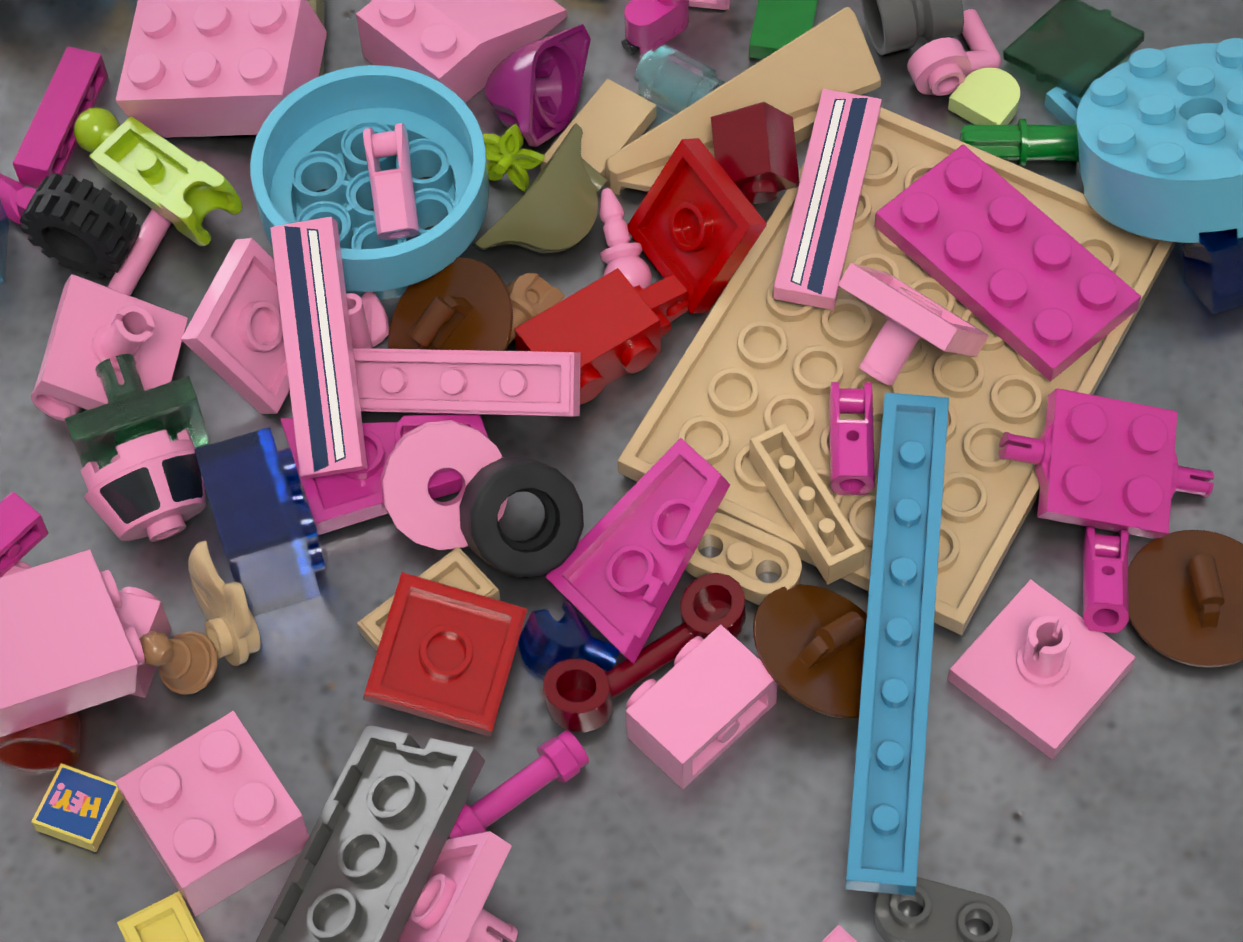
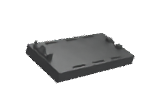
(374, 841)

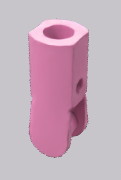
(393, 188)

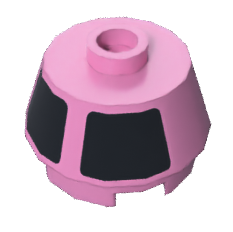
(147, 487)

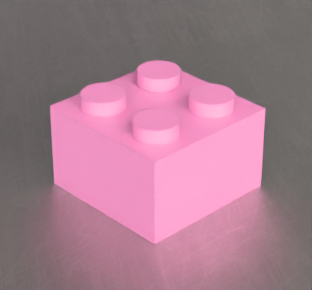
(214, 813)

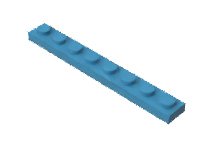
(898, 647)

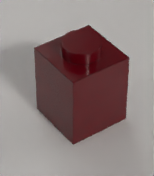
(757, 150)

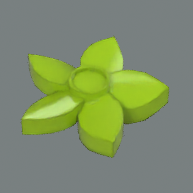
(509, 158)

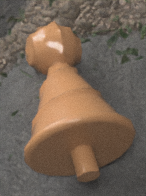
(184, 661)

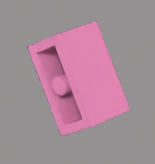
(699, 705)

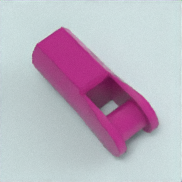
(851, 440)
(1105, 581)

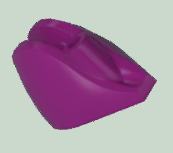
(540, 84)

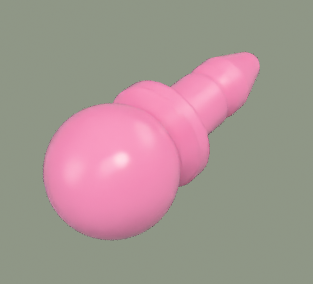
(621, 252)

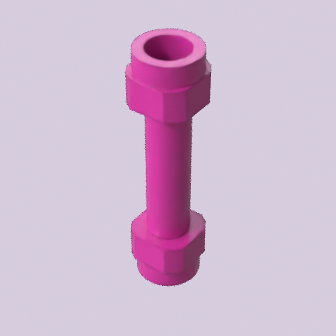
(559, 760)

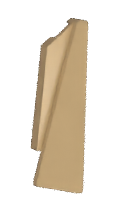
(789, 79)

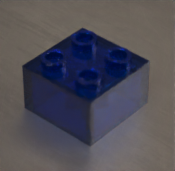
(262, 519)

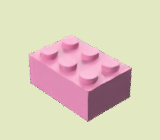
(217, 63)

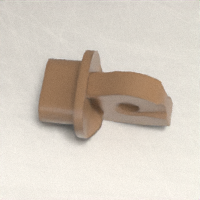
(530, 297)

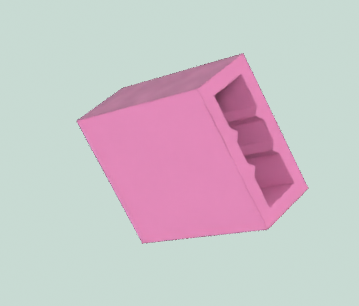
(62, 642)

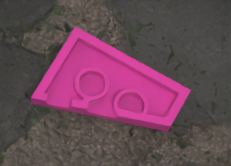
(641, 548)

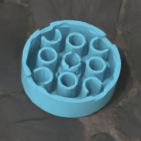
(1167, 142)

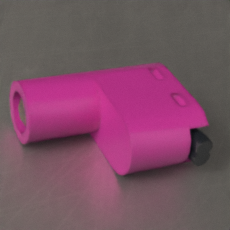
(653, 23)

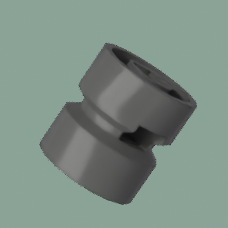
(898, 23)

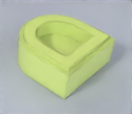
(986, 97)

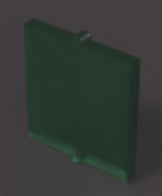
(1073, 46)

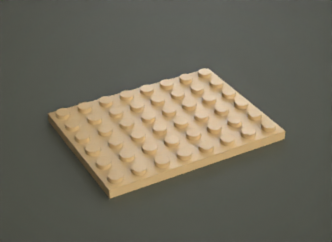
(776, 359)

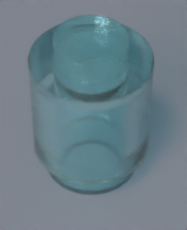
(674, 79)

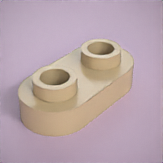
(746, 555)

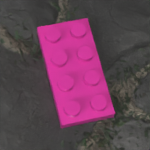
(1007, 262)

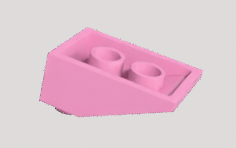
(453, 38)

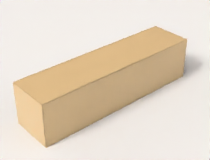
(806, 503)

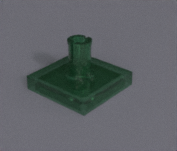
(134, 413)

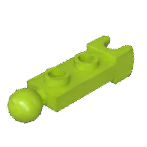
(156, 171)

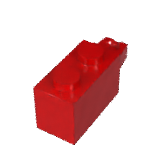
(611, 326)

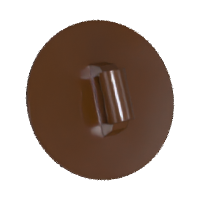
(454, 310)
(1189, 597)
(813, 647)

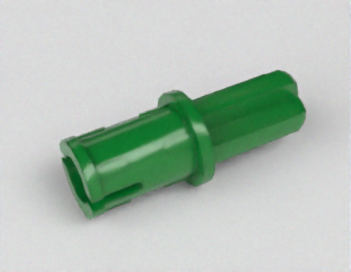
(1024, 141)

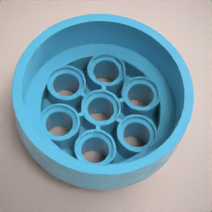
(318, 144)

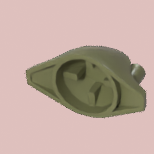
(555, 208)

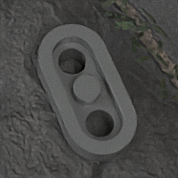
(943, 915)

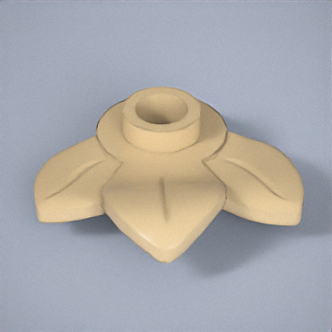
(226, 608)

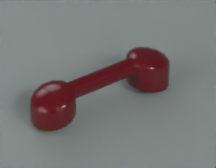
(582, 694)

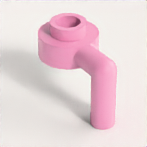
(944, 63)

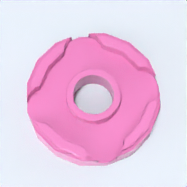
(410, 468)

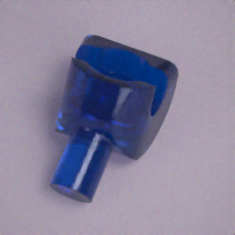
(553, 641)

